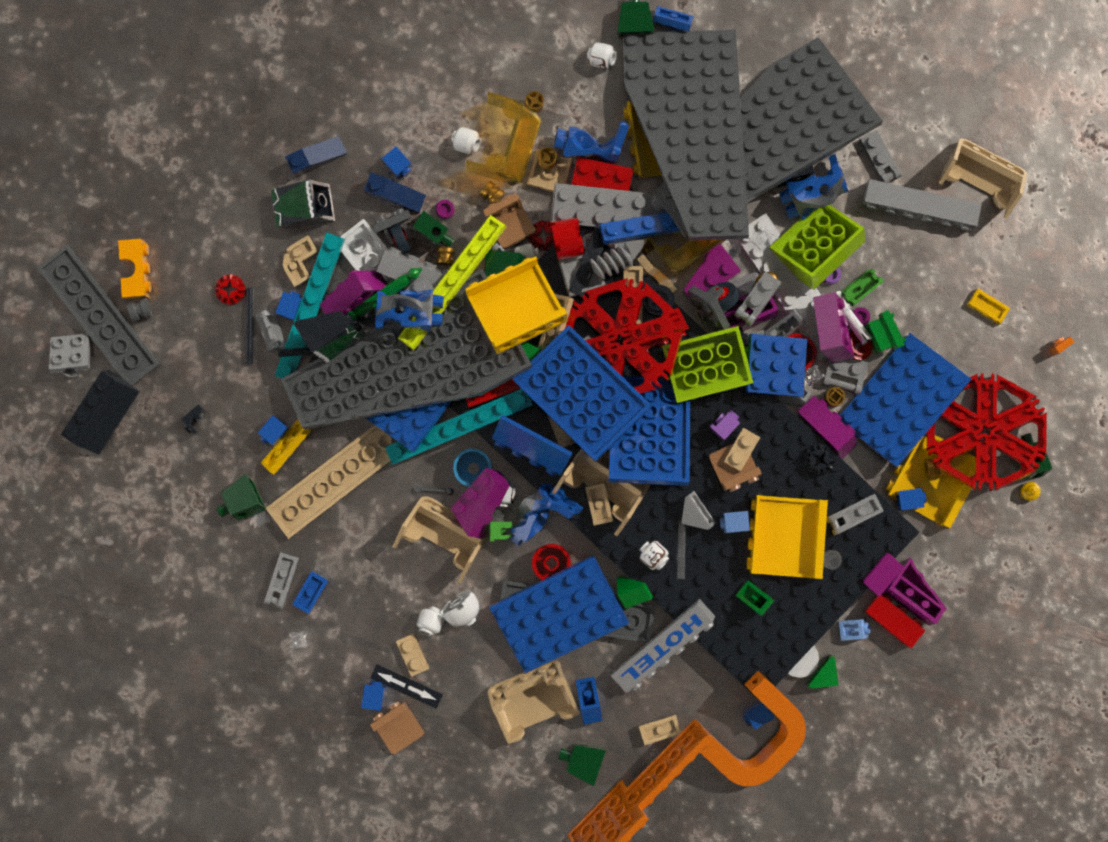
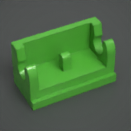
(861, 287)
(496, 530)

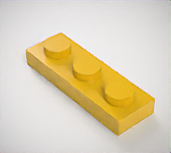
(285, 447)

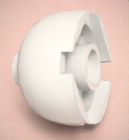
(461, 610)

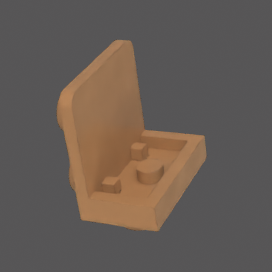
(513, 215)
(729, 476)
(397, 727)

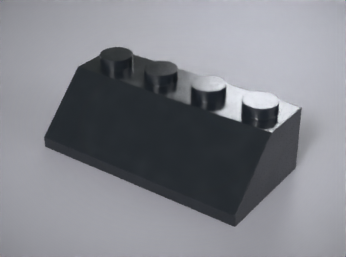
(100, 412)

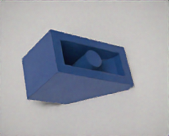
(589, 700)

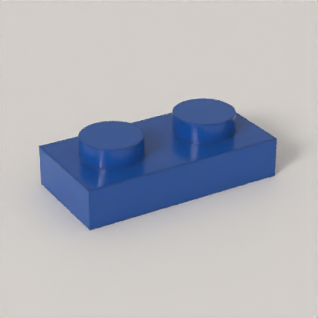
(672, 18)
(310, 592)

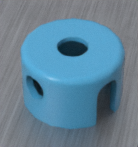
(464, 459)

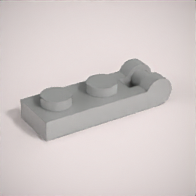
(880, 156)
(758, 298)
(855, 514)
(281, 580)

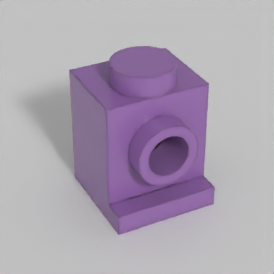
(725, 425)

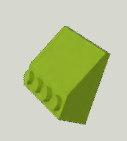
(818, 244)
(709, 365)

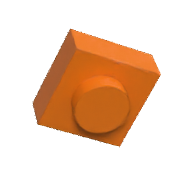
(1061, 344)

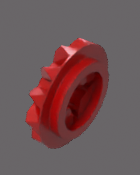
(537, 241)
(236, 295)
(864, 350)

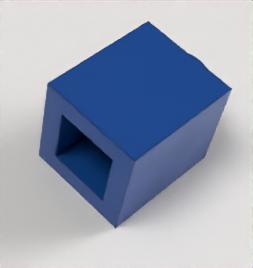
(397, 163)
(289, 305)
(273, 431)
(910, 499)
(373, 696)
(757, 715)

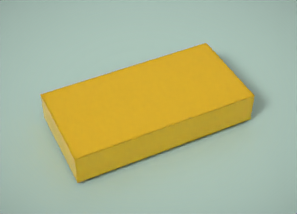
(988, 306)

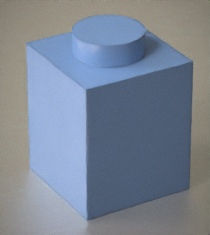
(735, 522)

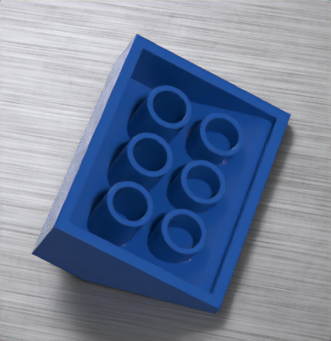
(531, 445)

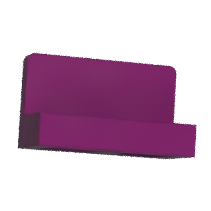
(883, 574)

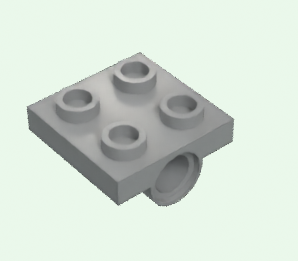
(70, 354)

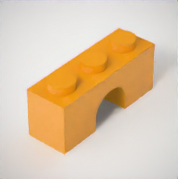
(137, 285)

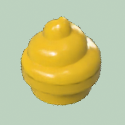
(1030, 491)

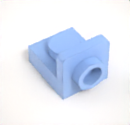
(854, 629)

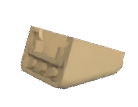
(531, 699)

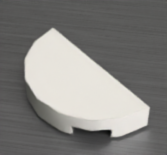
(806, 665)

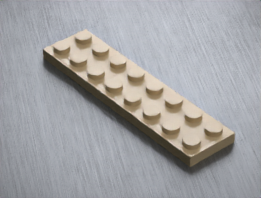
(331, 481)

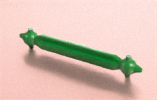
(391, 289)

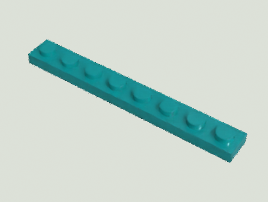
(312, 298)
(463, 424)

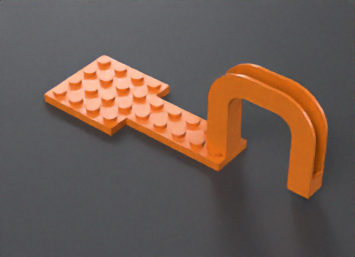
(621, 809)

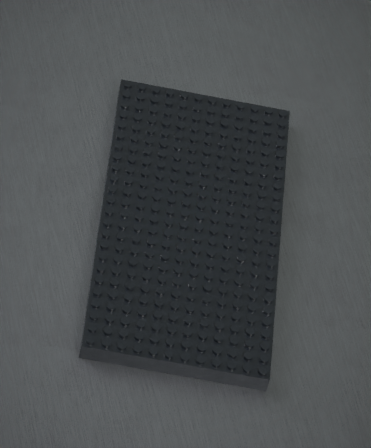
(716, 559)

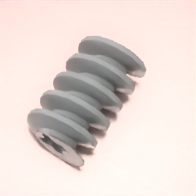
(612, 261)

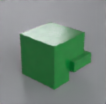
(885, 333)

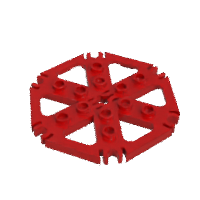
(638, 334)
(1005, 442)

